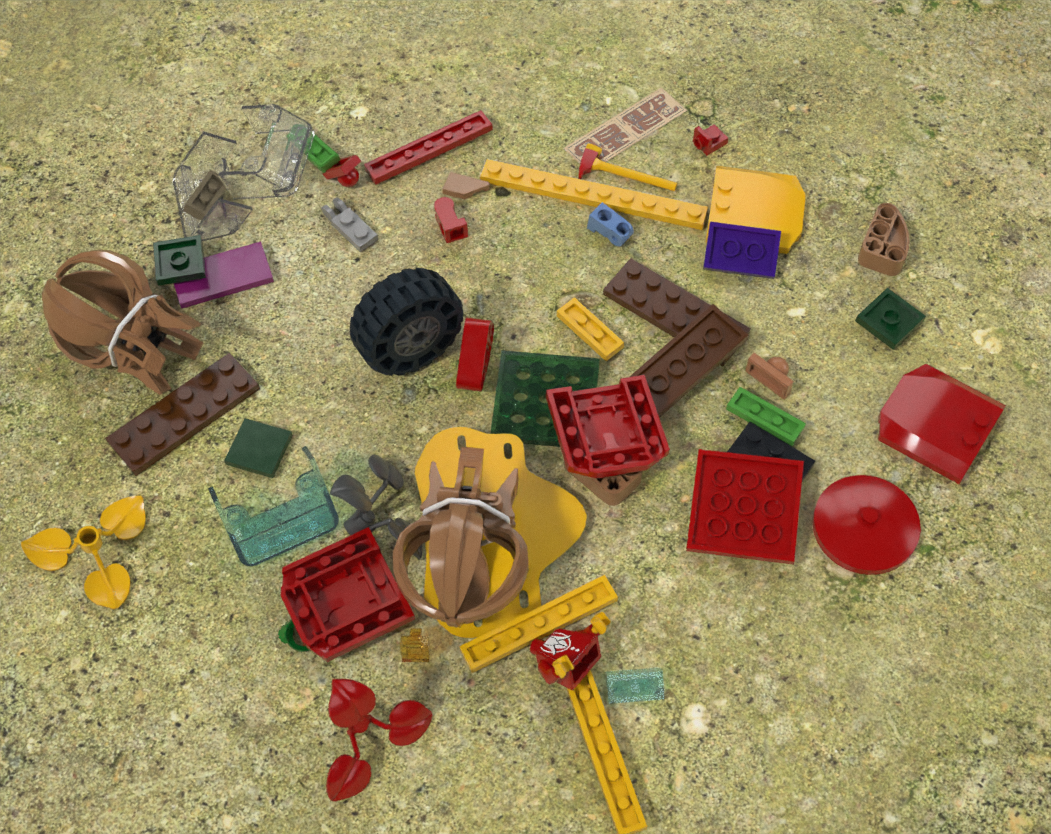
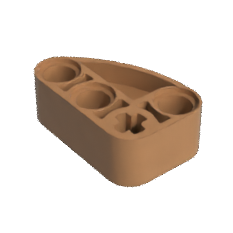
(885, 241)
(620, 486)

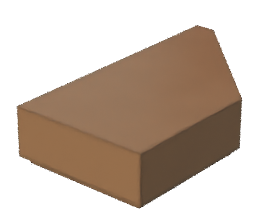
(463, 186)

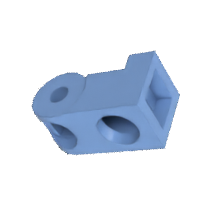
(610, 225)

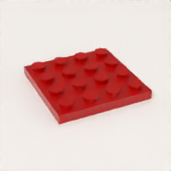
(745, 506)

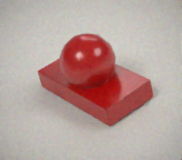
(345, 171)

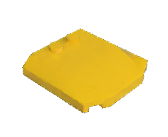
(759, 201)

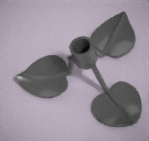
(354, 493)

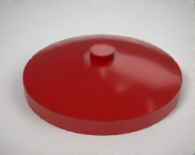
(866, 524)

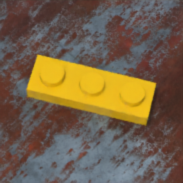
(590, 329)

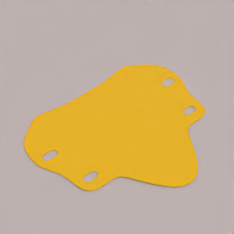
(544, 516)

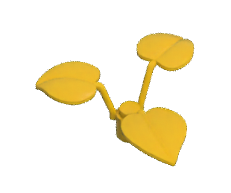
(109, 585)

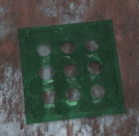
(536, 365)

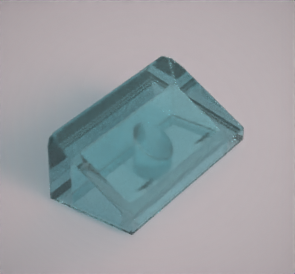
(634, 685)

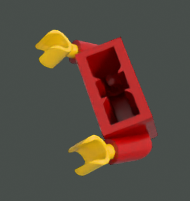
(570, 654)

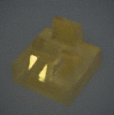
(415, 647)

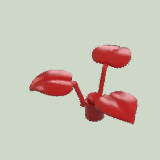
(349, 709)

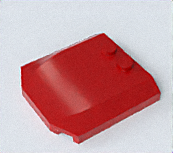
(938, 421)
(608, 428)
(343, 596)

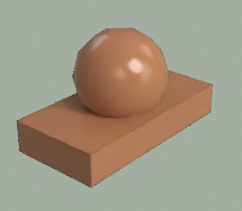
(771, 374)

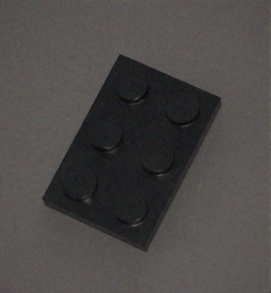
(759, 442)

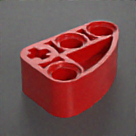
(474, 354)

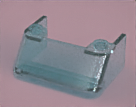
(284, 525)

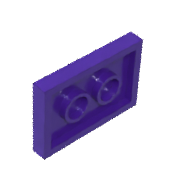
(742, 250)

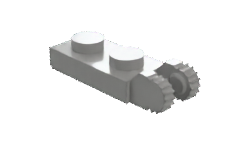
(350, 225)

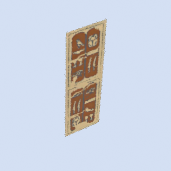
(629, 126)

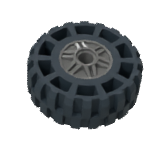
(406, 321)

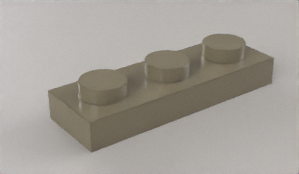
(205, 196)

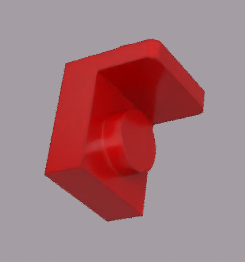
(709, 139)

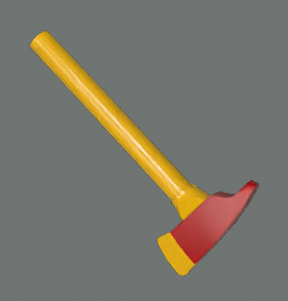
(591, 162)

